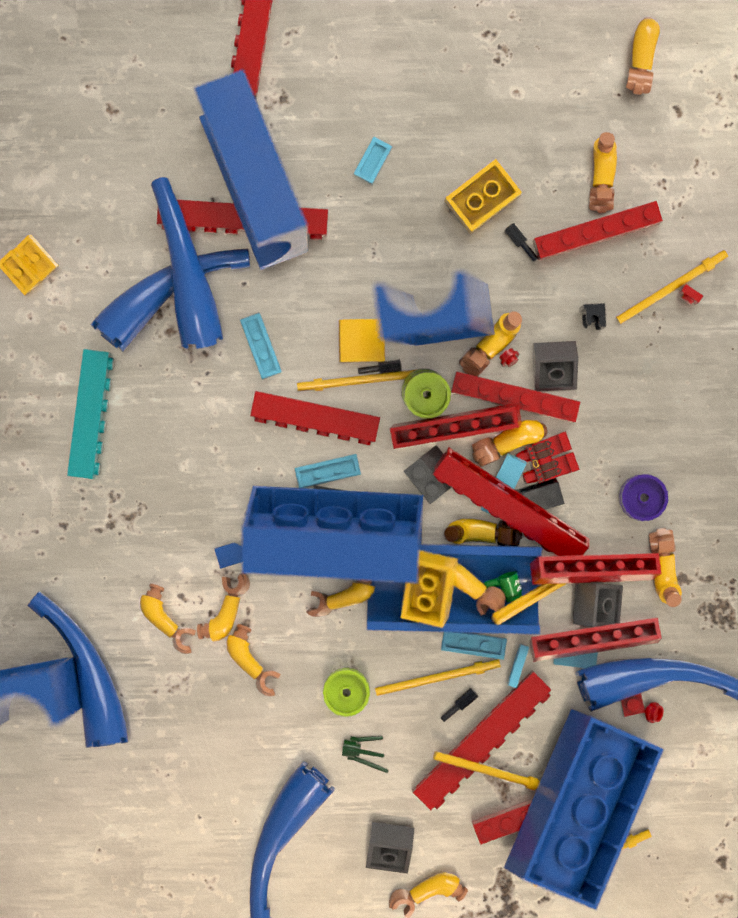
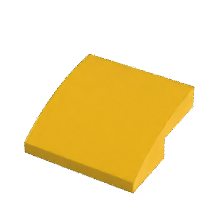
(27, 264)
(360, 341)

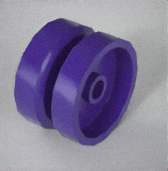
(655, 493)

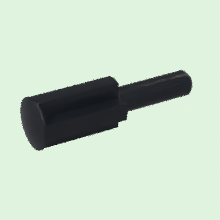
(520, 240)
(382, 367)
(461, 703)

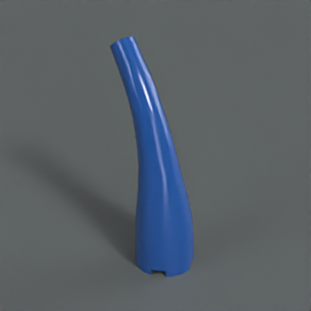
(193, 299)
(136, 306)
(625, 678)
(100, 704)
(291, 810)

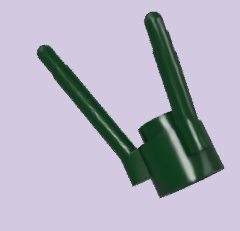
(352, 749)

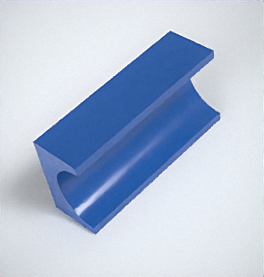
(252, 170)
(461, 317)
(332, 534)
(485, 563)
(48, 683)
(583, 809)

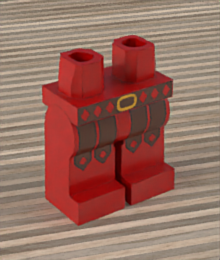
(541, 461)

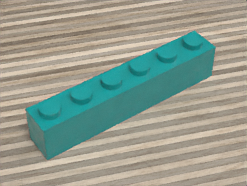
(89, 414)

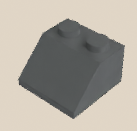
(555, 366)
(422, 475)
(597, 604)
(390, 847)

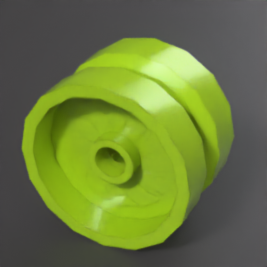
(436, 400)
(346, 679)

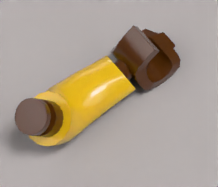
(482, 531)

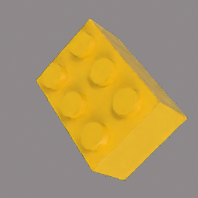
(483, 196)
(431, 596)

